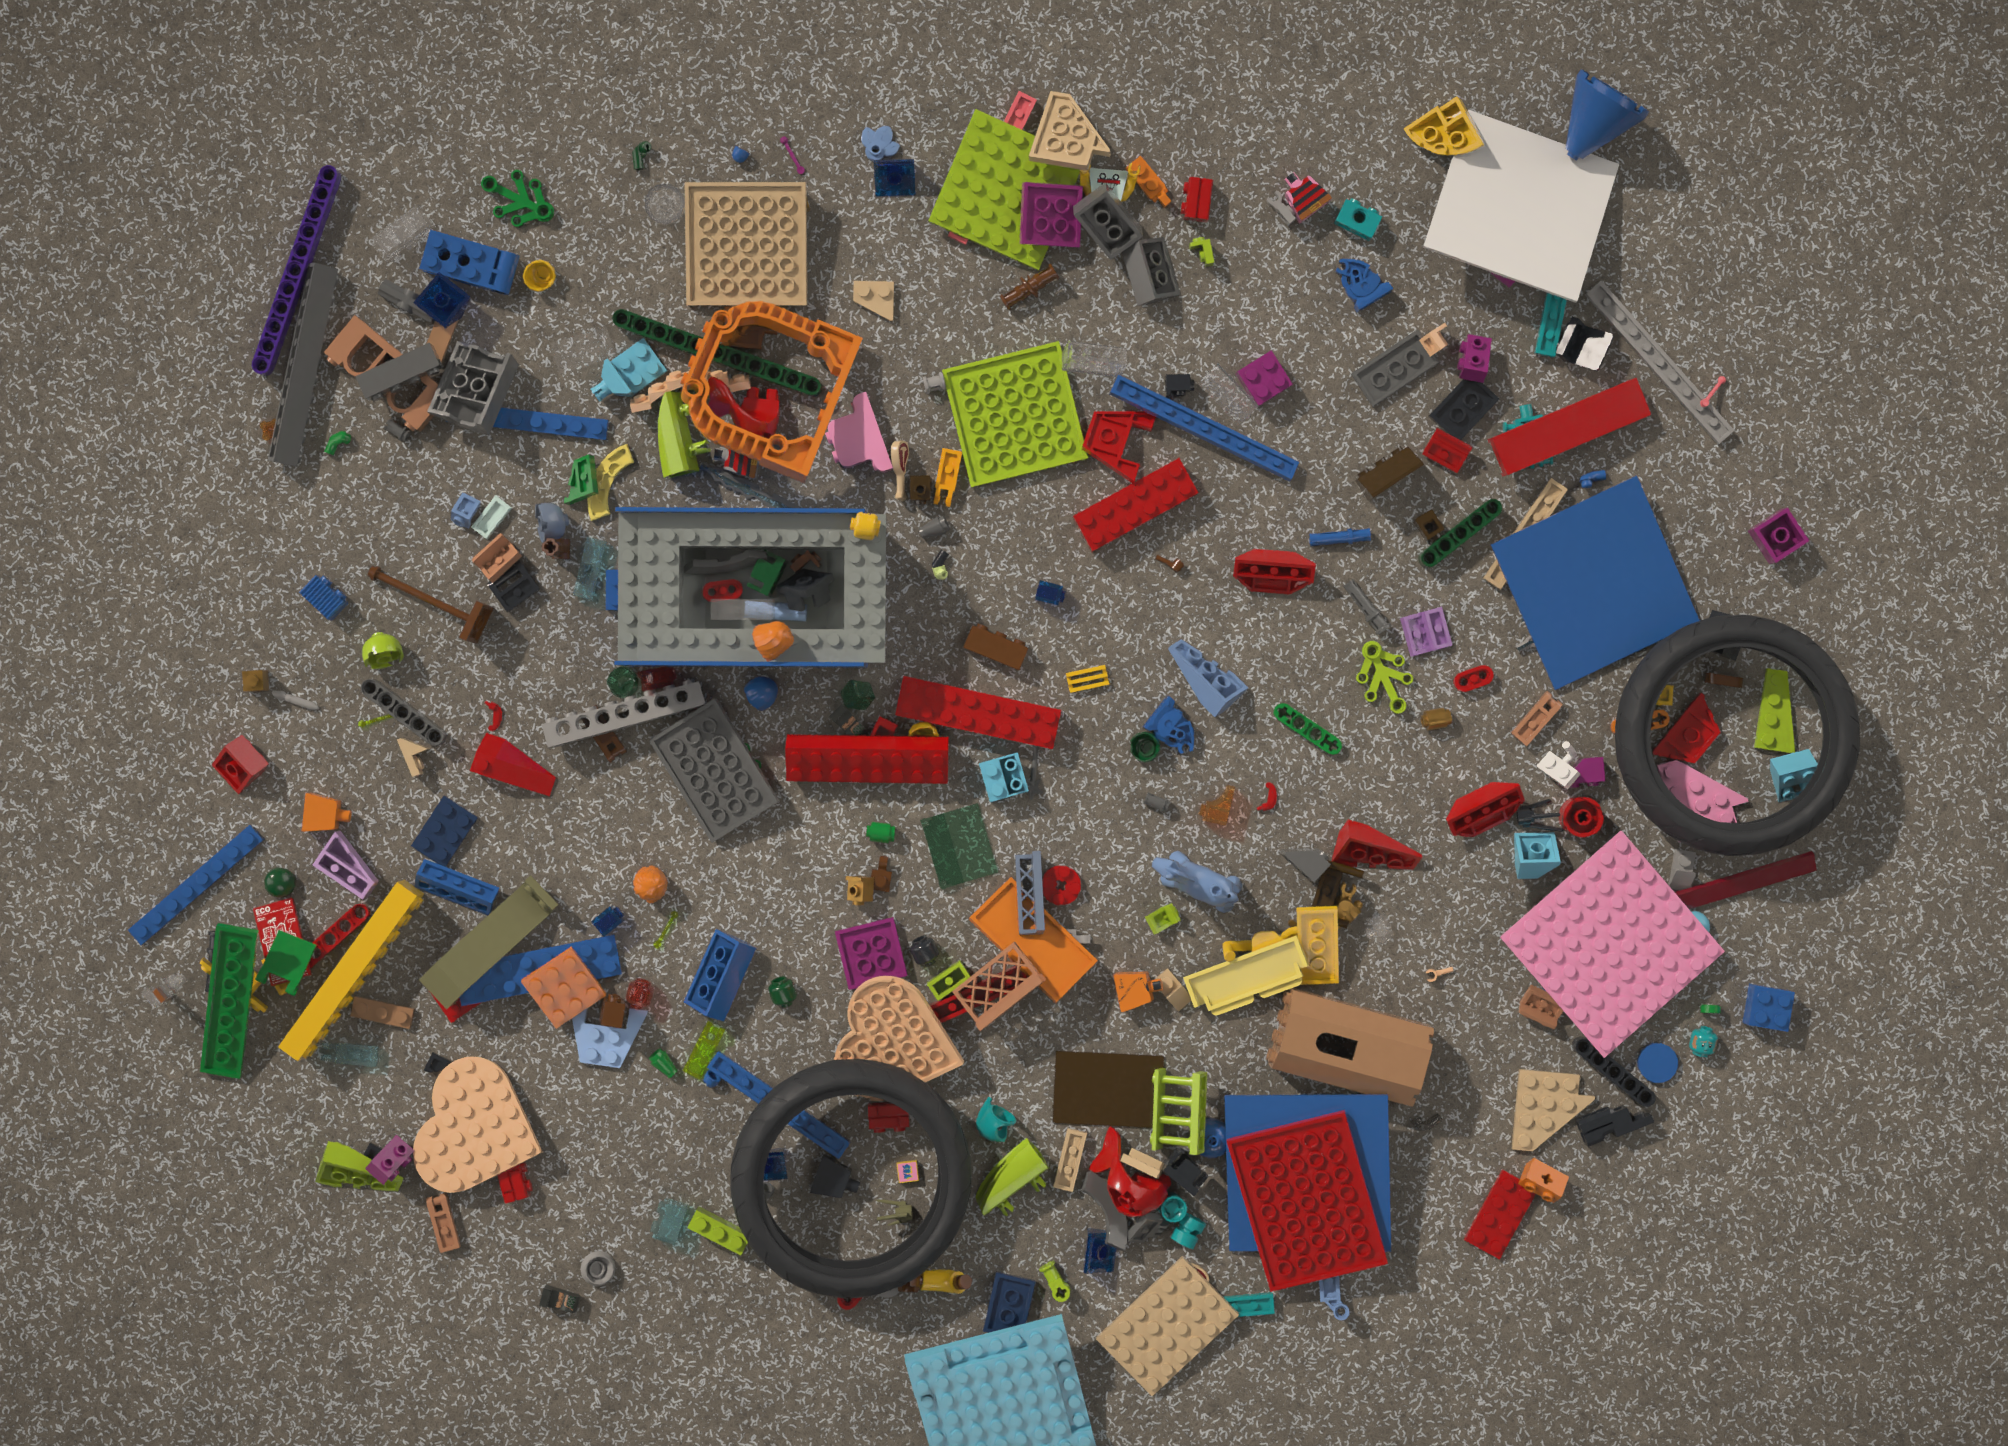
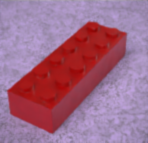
(1135, 505)

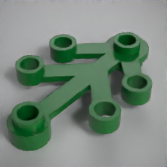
(520, 200)

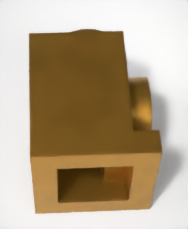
(860, 889)

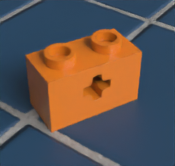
(1543, 1180)

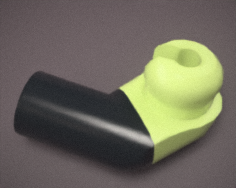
(938, 565)

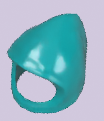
(991, 1119)

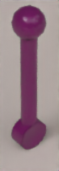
(800, 170)

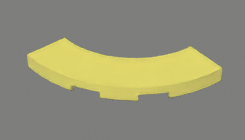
(606, 473)

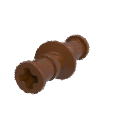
(1029, 287)

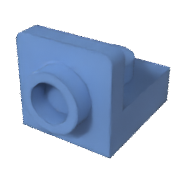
(464, 510)

